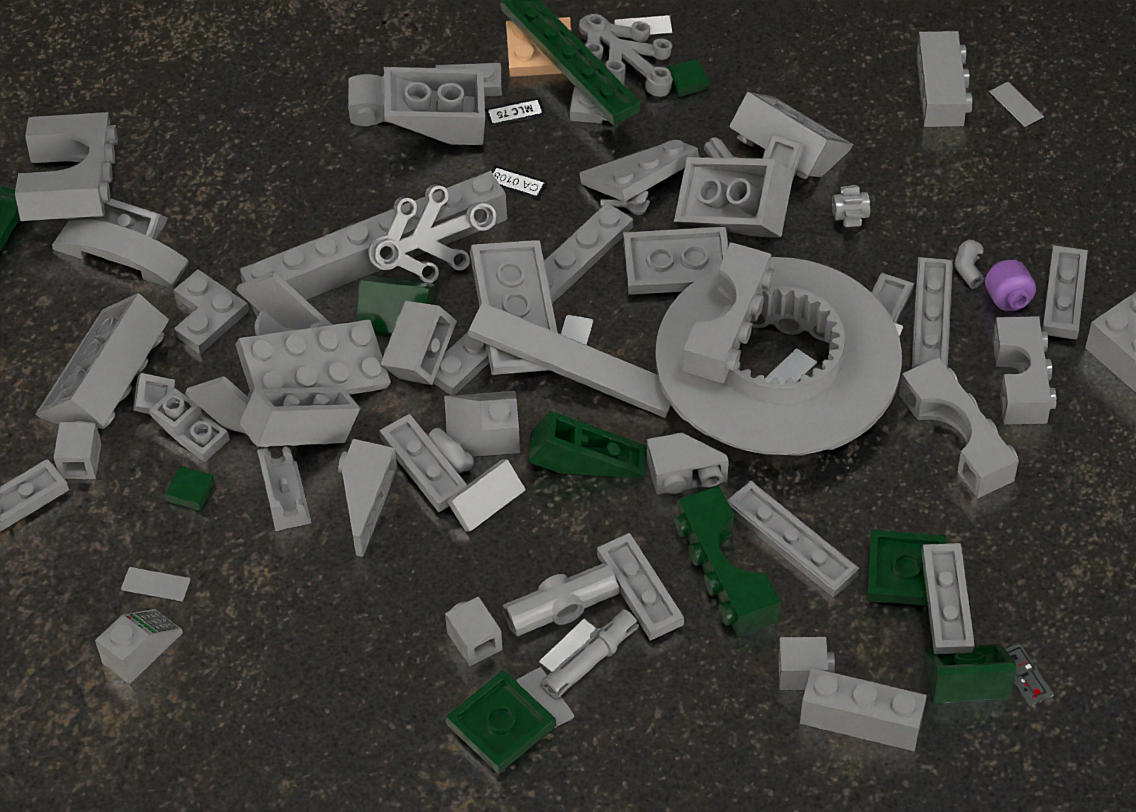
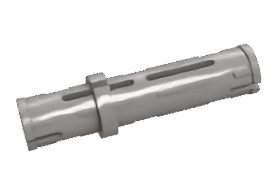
(602, 643)

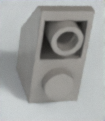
(684, 463)

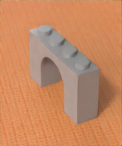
(75, 190)

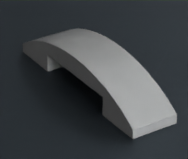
(124, 246)

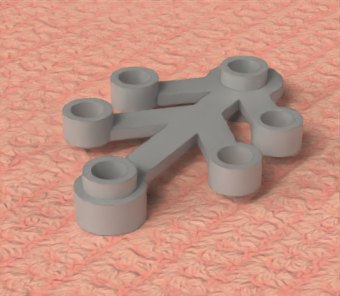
(597, 29)
(426, 235)

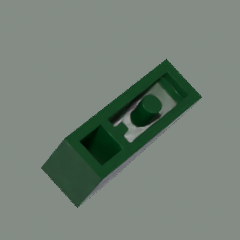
(583, 449)

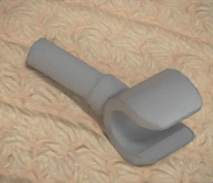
(636, 205)

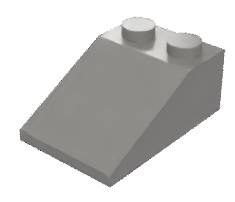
(437, 102)
(735, 194)

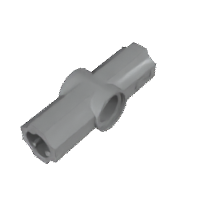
(560, 599)

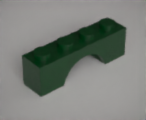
(744, 596)

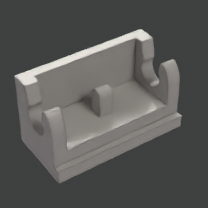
(284, 489)

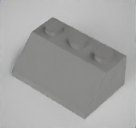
(764, 115)

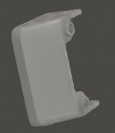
(280, 311)

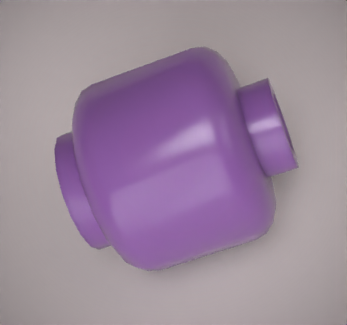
(1009, 283)

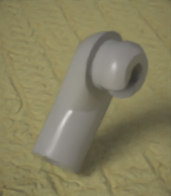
(965, 263)
(452, 451)

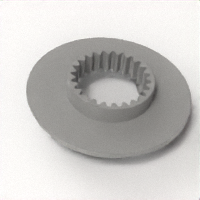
(790, 416)

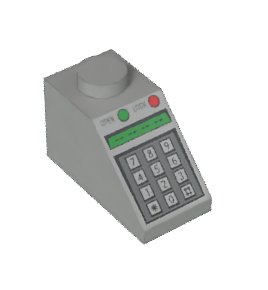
(136, 642)

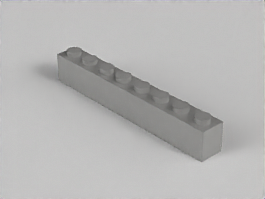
(344, 253)

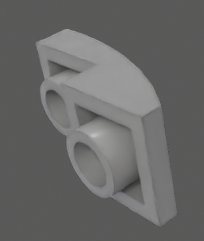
(188, 425)

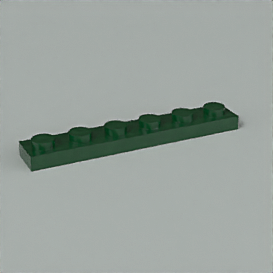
(572, 58)

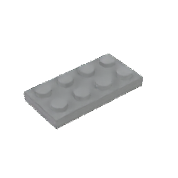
(515, 281)
(315, 357)

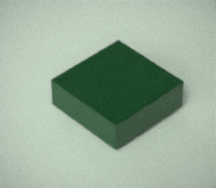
(688, 77)
(190, 488)

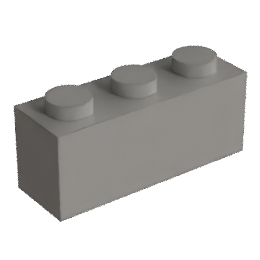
(943, 79)
(299, 416)
(862, 709)

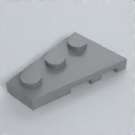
(638, 171)

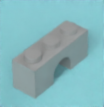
(1024, 395)

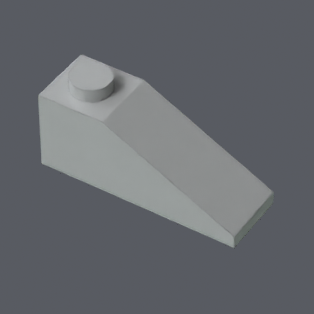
(367, 480)

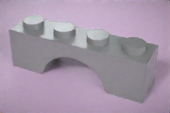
(715, 343)
(935, 394)

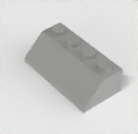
(105, 363)

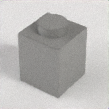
(77, 450)
(473, 631)
(797, 658)

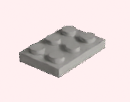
(671, 258)

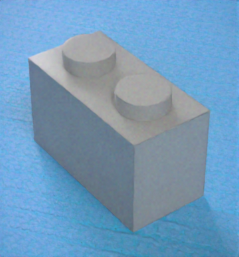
(418, 342)

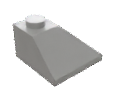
(484, 422)

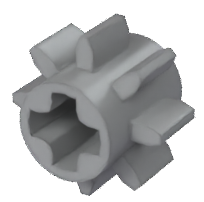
(851, 206)

